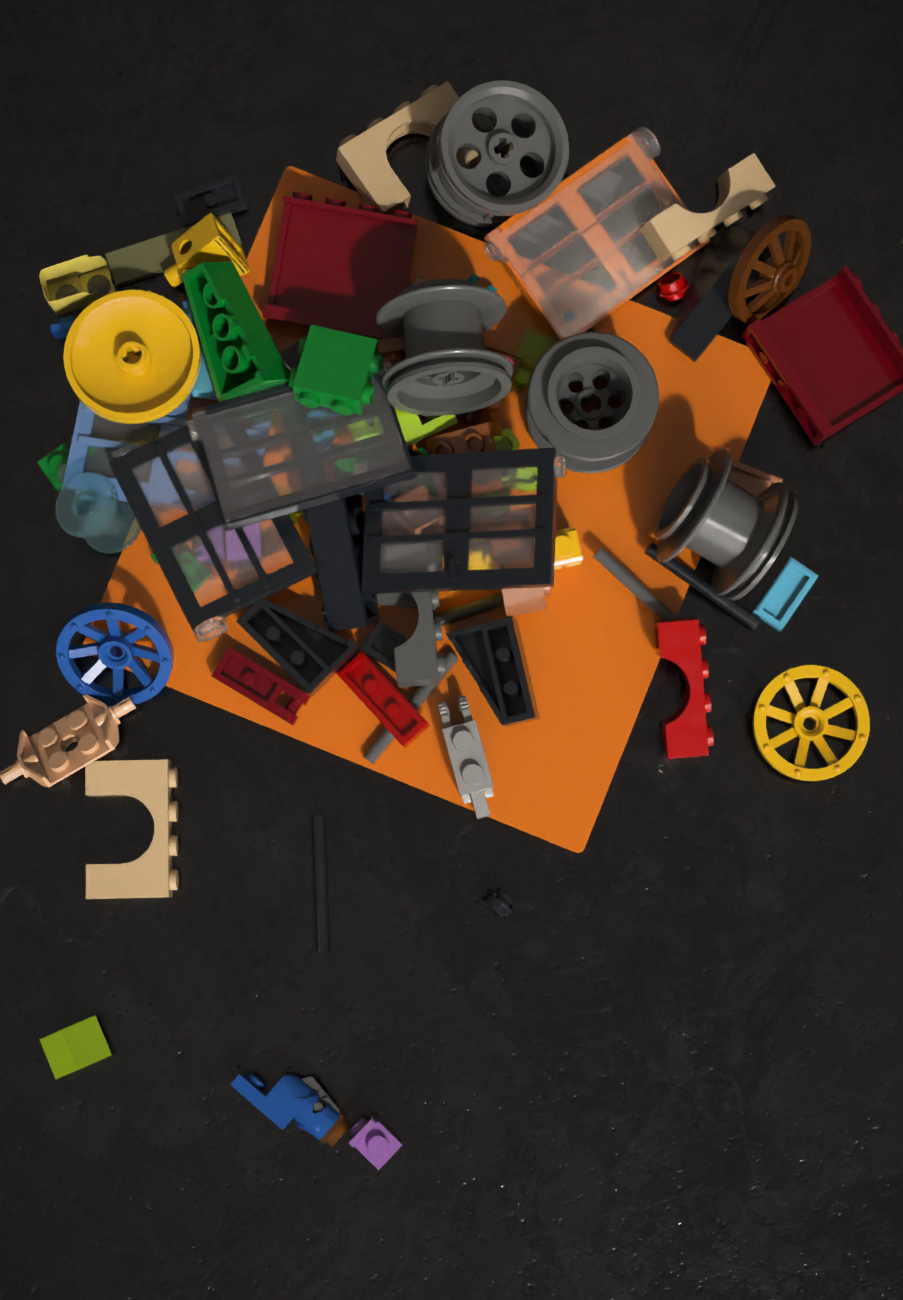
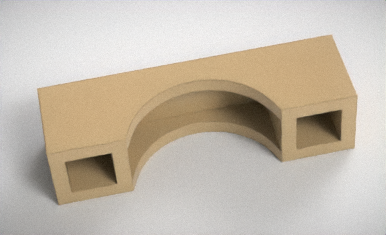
(676, 227)

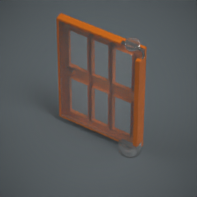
(583, 244)

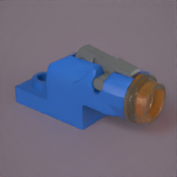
(295, 1099)

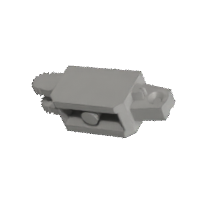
(467, 758)

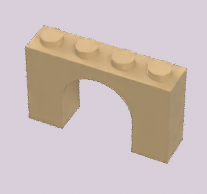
(365, 157)
(152, 872)

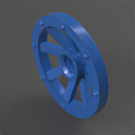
(115, 651)

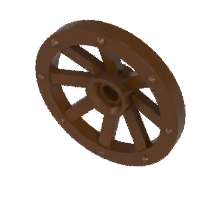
(777, 275)

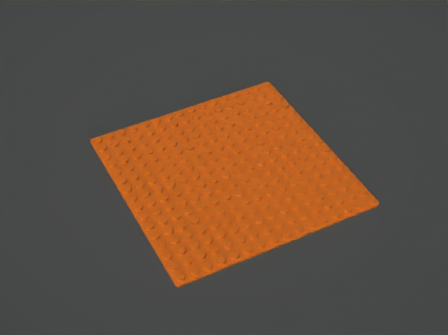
(594, 641)

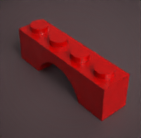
(686, 730)

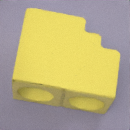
(67, 274)

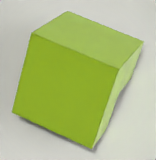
(75, 1047)

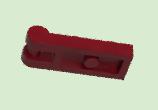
(259, 685)

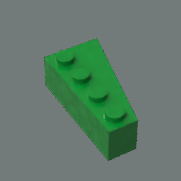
(232, 332)

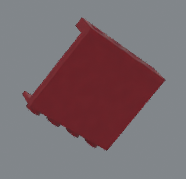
(339, 264)
(829, 355)

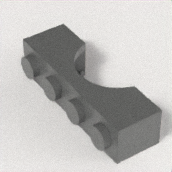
(418, 658)

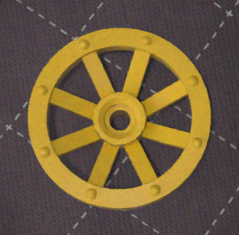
(820, 721)

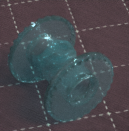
(91, 511)

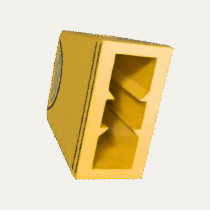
(205, 243)

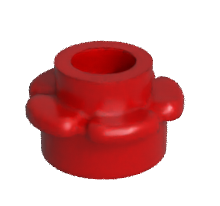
(672, 286)

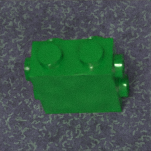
(336, 370)

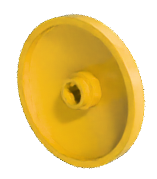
(132, 356)

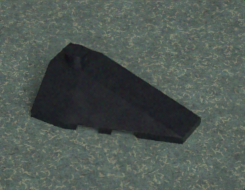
(706, 302)

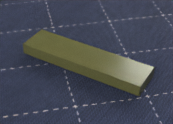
(153, 255)

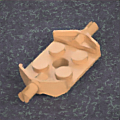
(45, 754)

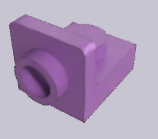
(374, 1140)

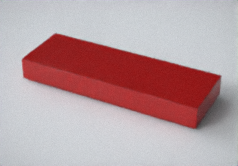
(383, 699)

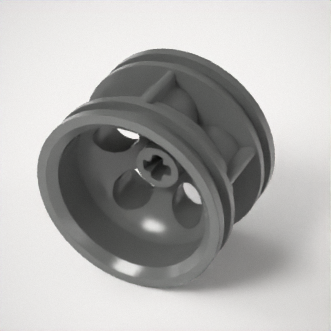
(464, 190)

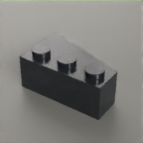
(298, 646)
(500, 668)

